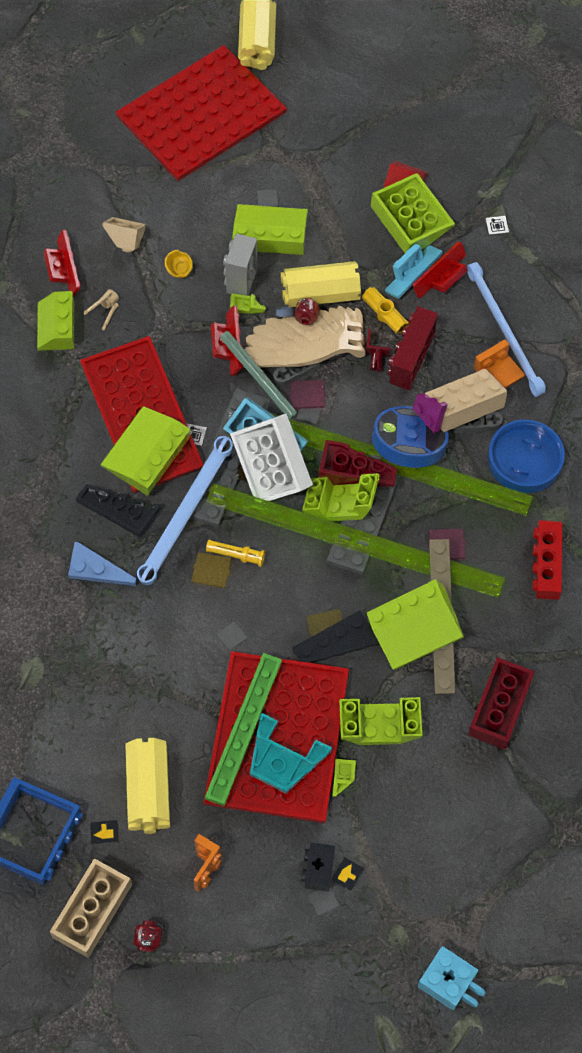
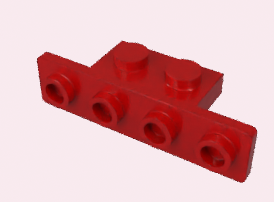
(61, 264)
(443, 272)
(219, 348)

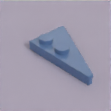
(92, 567)

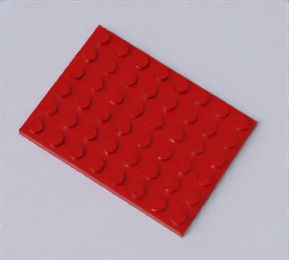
(201, 112)
(306, 710)

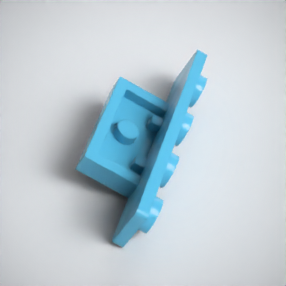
(411, 268)

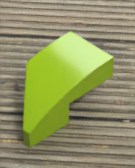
(246, 304)
(343, 775)

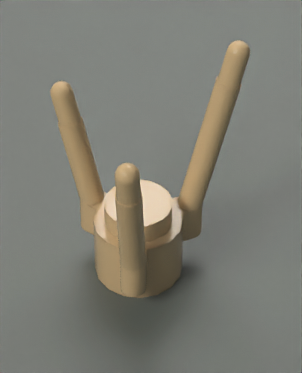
(108, 300)

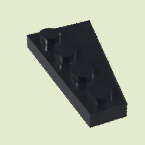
(124, 511)
(343, 637)

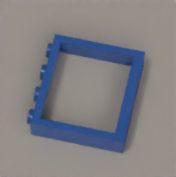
(6, 804)

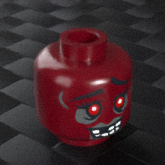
(306, 311)
(147, 936)

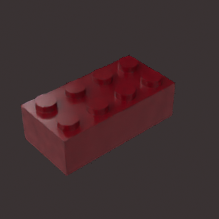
(412, 348)
(501, 703)

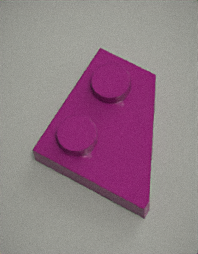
(430, 411)

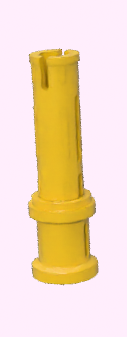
(245, 554)

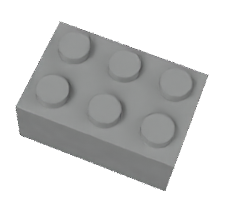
(240, 265)

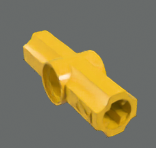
(390, 317)

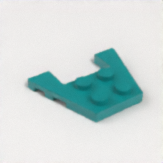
(278, 764)

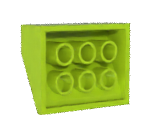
(411, 213)
(274, 227)
(146, 449)
(415, 624)

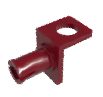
(377, 353)

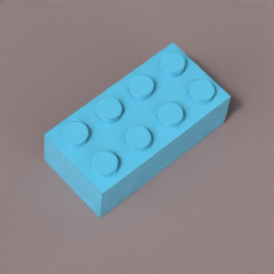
(251, 413)

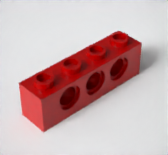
(551, 532)

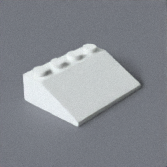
(271, 458)

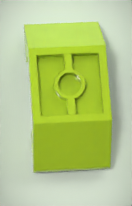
(340, 501)
(380, 722)

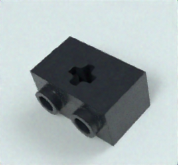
(323, 855)

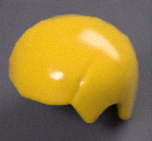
(178, 264)

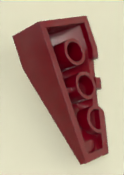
(346, 465)

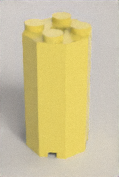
(257, 33)
(321, 283)
(147, 785)

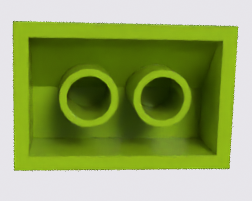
(56, 322)

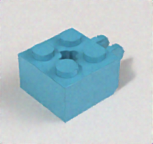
(453, 991)

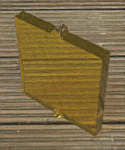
(211, 570)
(323, 620)

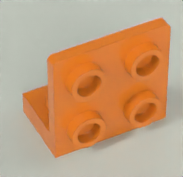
(499, 364)
(211, 855)

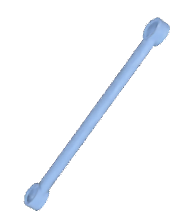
(536, 384)
(185, 510)

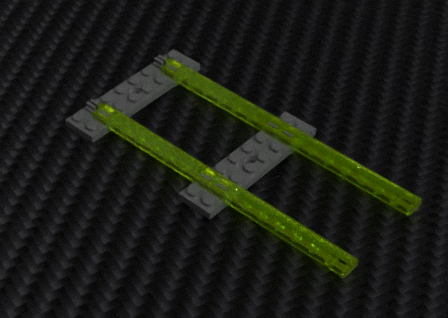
(352, 539)

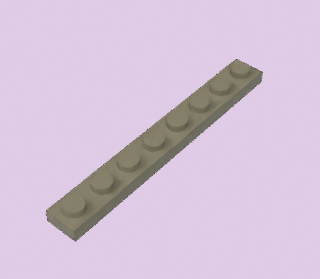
(443, 657)

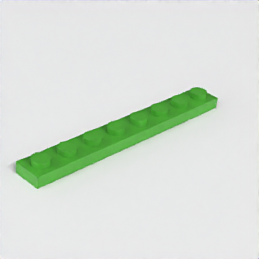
(243, 729)

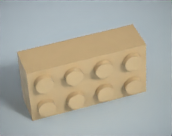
(469, 398)
(91, 908)

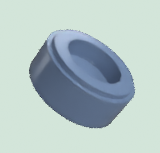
(284, 311)

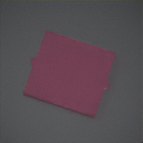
(307, 394)
(456, 541)

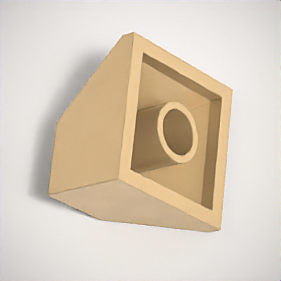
(125, 233)

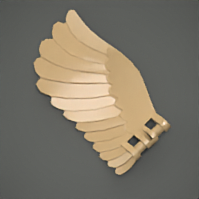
(292, 344)

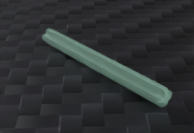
(258, 374)

